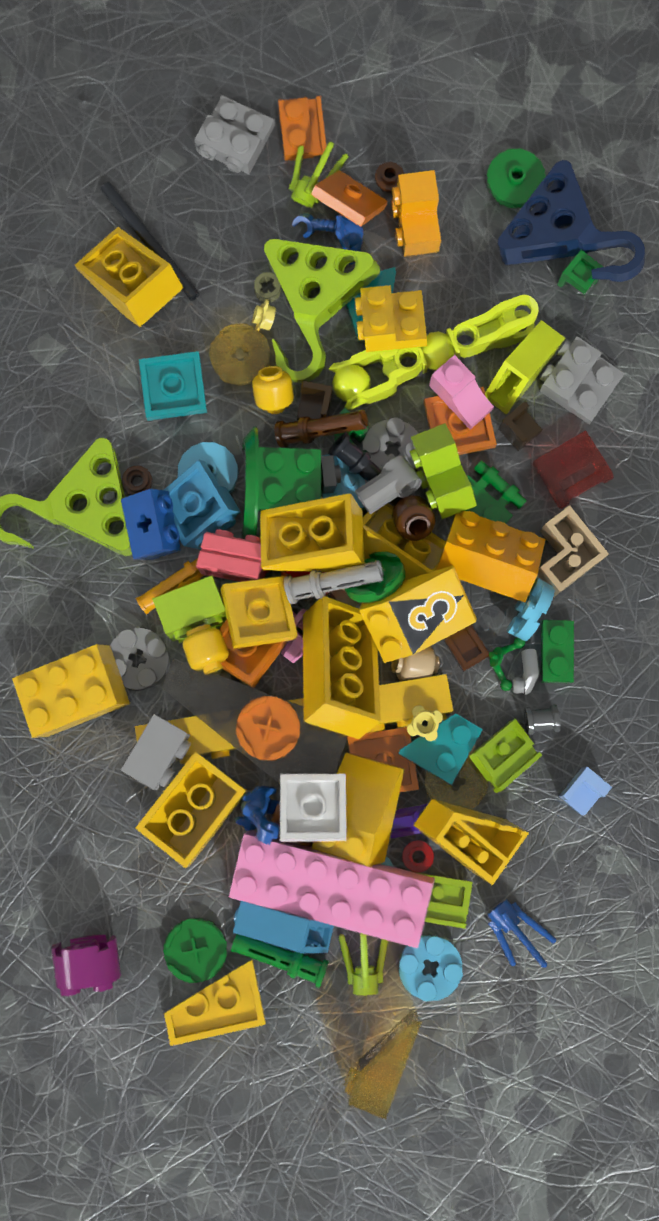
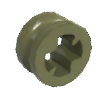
(265, 278)

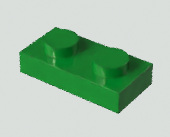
(557, 651)

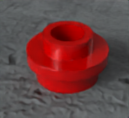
(407, 854)

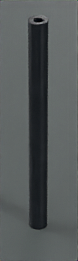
(146, 237)

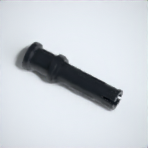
(356, 459)

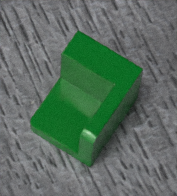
(579, 272)

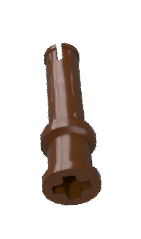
(308, 429)

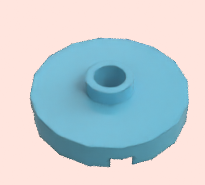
(217, 457)

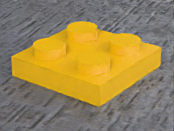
(258, 612)

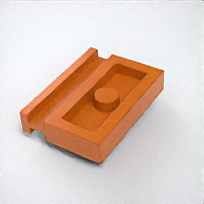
(302, 125)

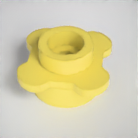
(264, 316)
(433, 719)

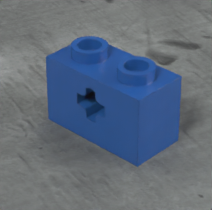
(151, 524)

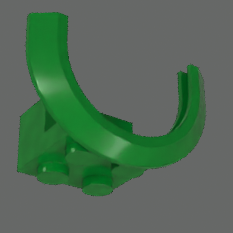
(277, 478)

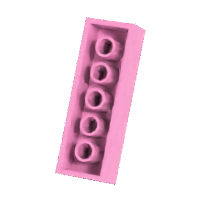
(333, 890)

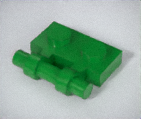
(487, 505)

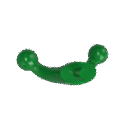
(496, 659)

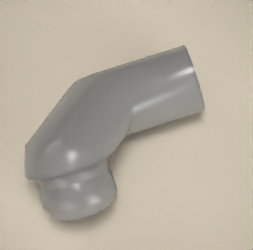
(530, 673)

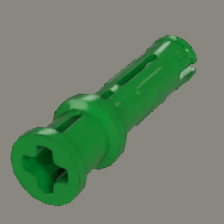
(295, 963)

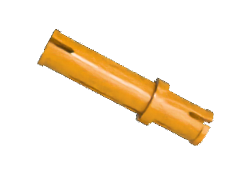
(179, 579)

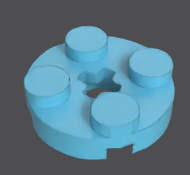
(538, 602)
(448, 972)

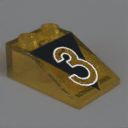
(379, 1070)

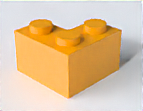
(416, 208)

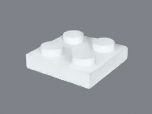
(312, 807)

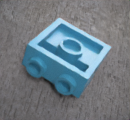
(200, 504)

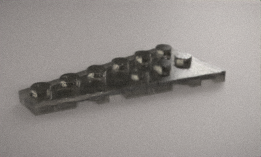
(218, 705)

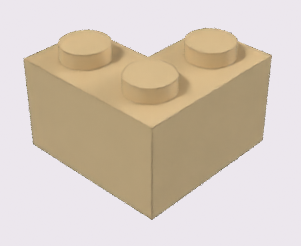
(576, 550)

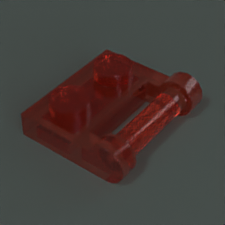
(568, 460)

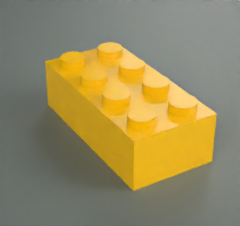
(339, 669)

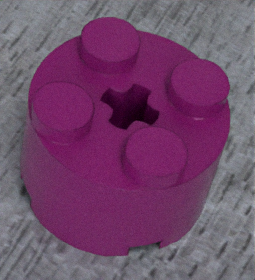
(86, 964)

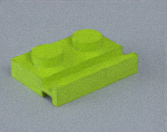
(505, 755)
(449, 901)

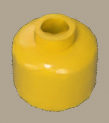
(272, 389)
(205, 649)

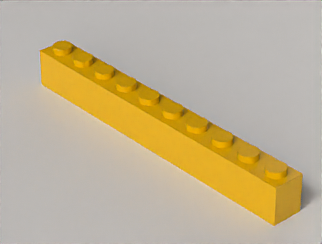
(395, 707)

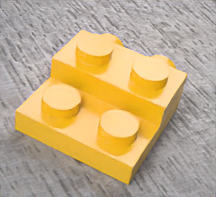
(390, 319)

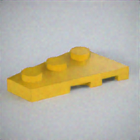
(219, 1008)

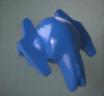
(348, 233)
(254, 808)

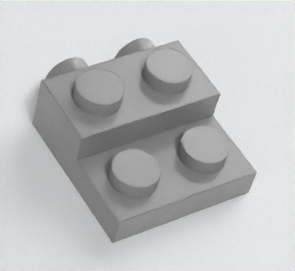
(234, 135)
(580, 379)

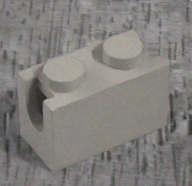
(156, 753)

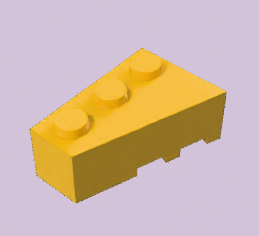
(472, 837)

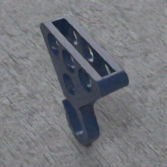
(548, 241)

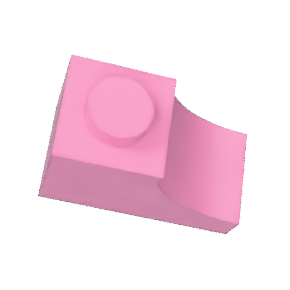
(460, 391)

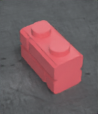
(230, 556)

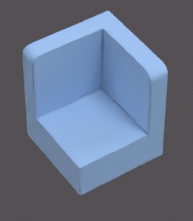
(584, 790)

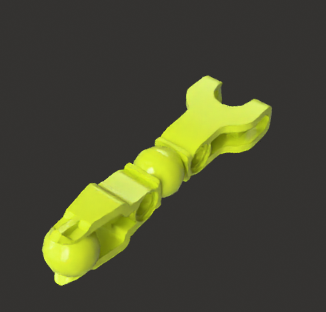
(490, 330)

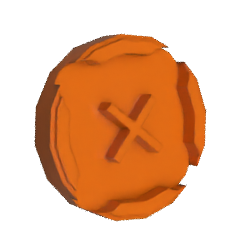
(268, 728)

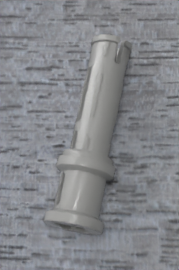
(319, 583)

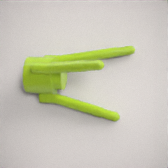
(303, 188)
(365, 978)

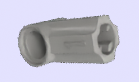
(395, 481)

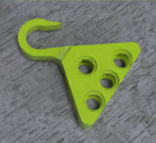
(335, 291)
(81, 483)

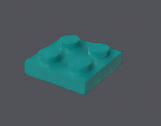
(172, 386)

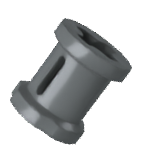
(542, 719)

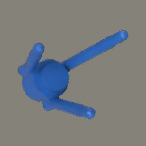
(505, 917)

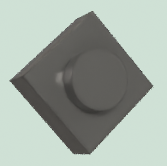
(329, 475)

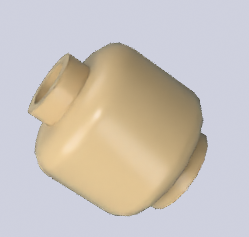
(416, 666)

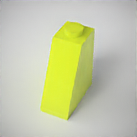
(523, 366)

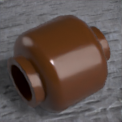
(413, 518)

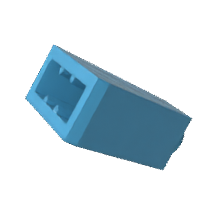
(282, 929)

